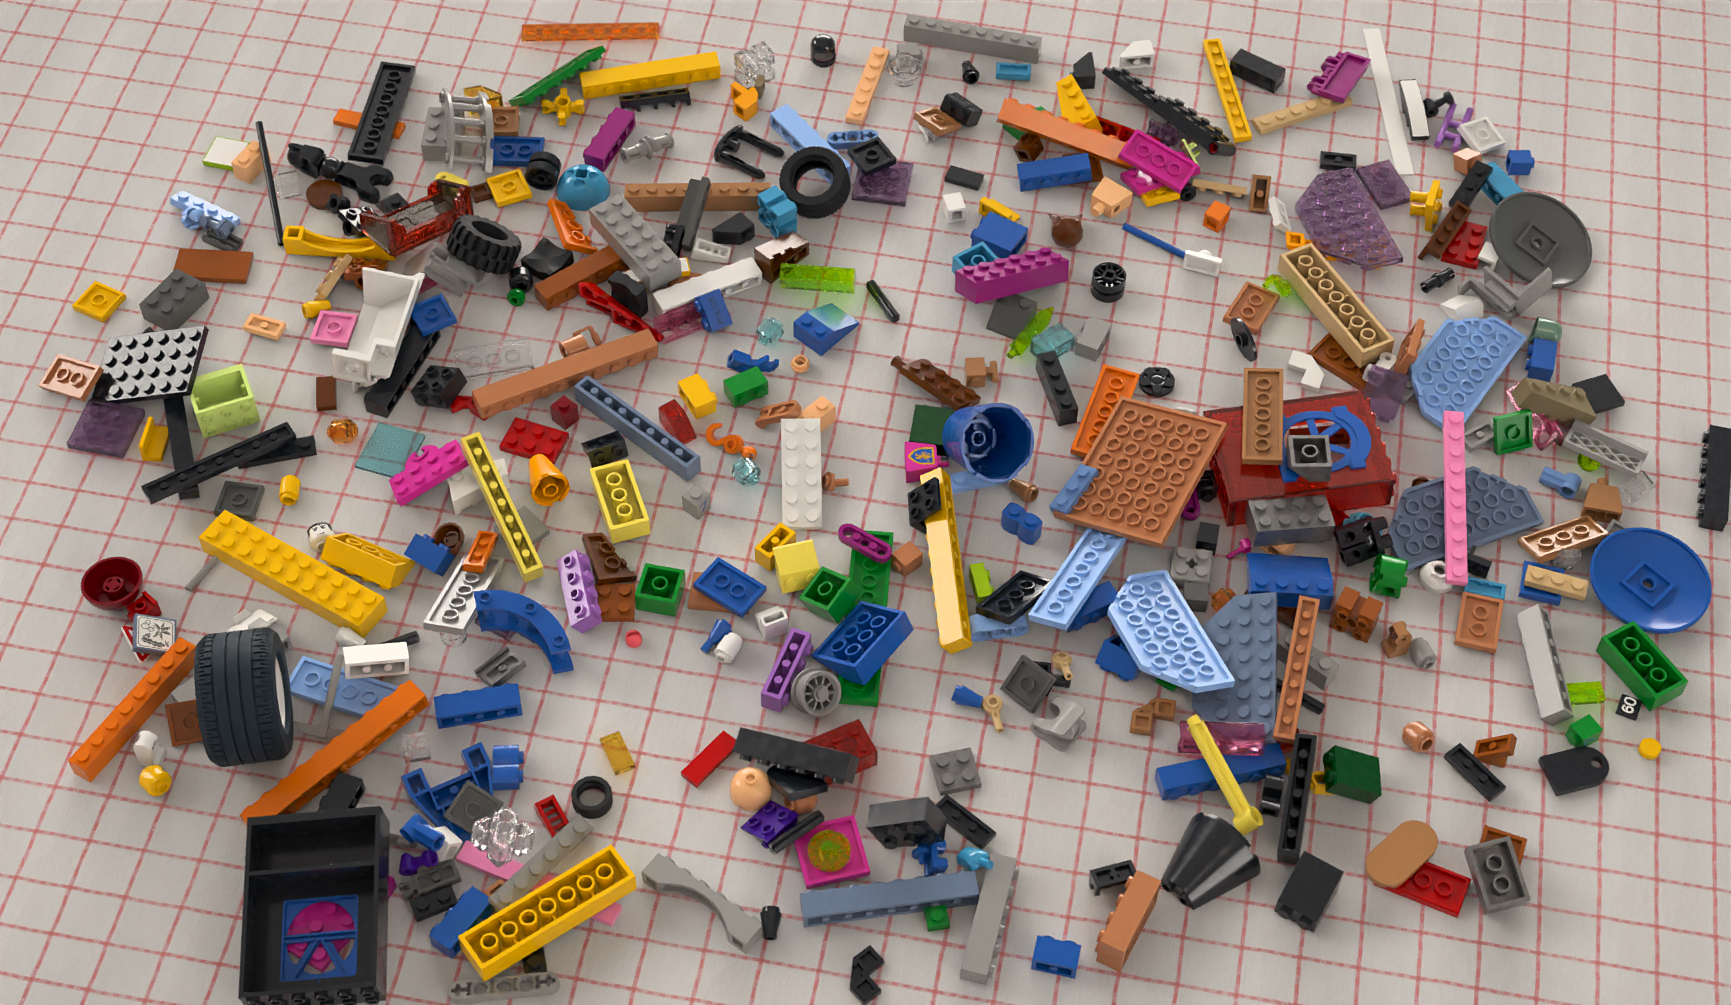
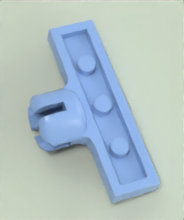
(196, 207)

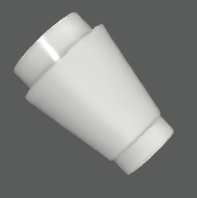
(348, 638)

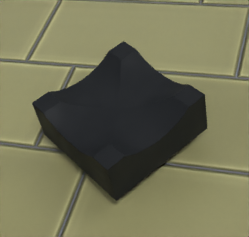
(547, 259)
(629, 293)

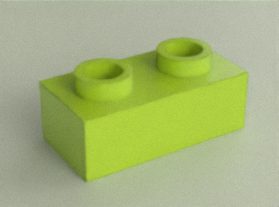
(980, 581)

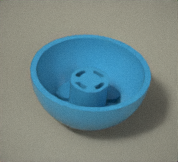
(583, 187)

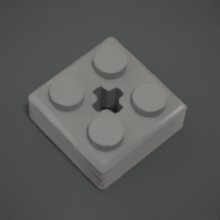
(1190, 566)

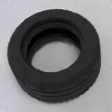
(810, 159)

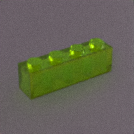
(817, 278)

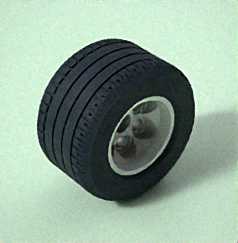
(243, 697)

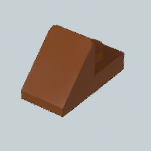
(1495, 749)

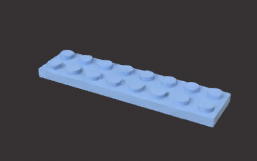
(1076, 579)

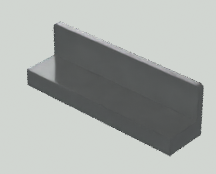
(693, 209)

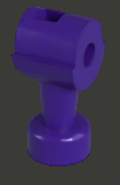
(410, 864)

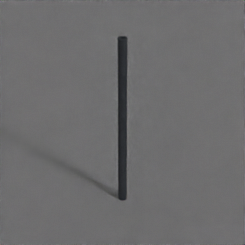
(270, 182)

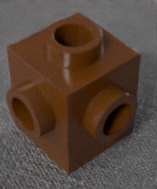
(1028, 147)

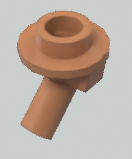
(829, 482)

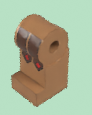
(1397, 641)

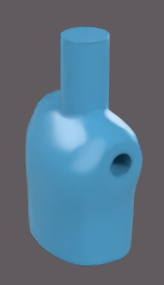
(974, 859)

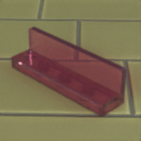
(1230, 738)

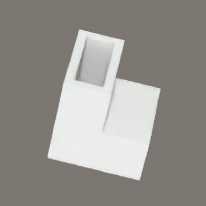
(772, 622)

